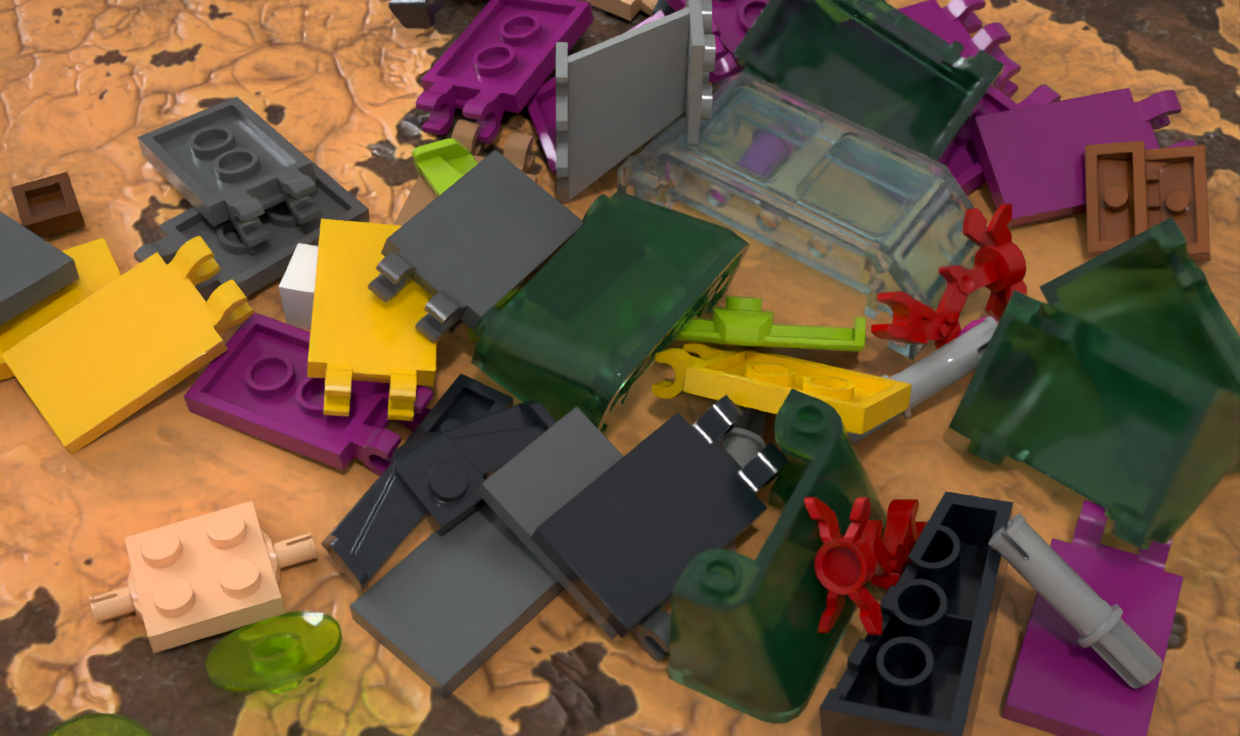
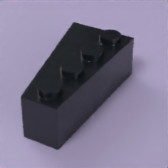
(935, 632)

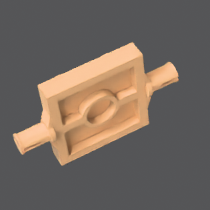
(203, 577)

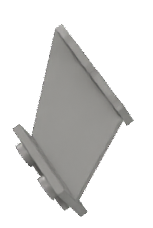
(629, 91)

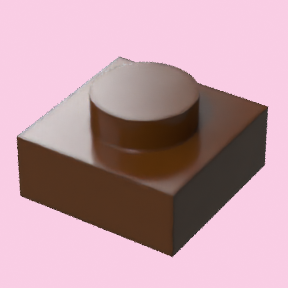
(48, 205)

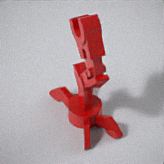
(997, 266)
(862, 556)

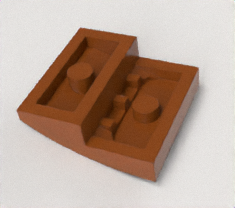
(1140, 188)

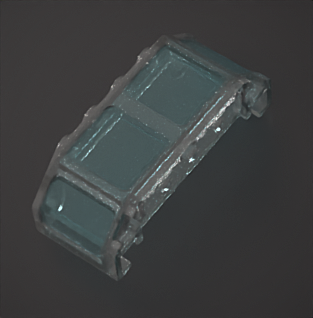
(813, 191)

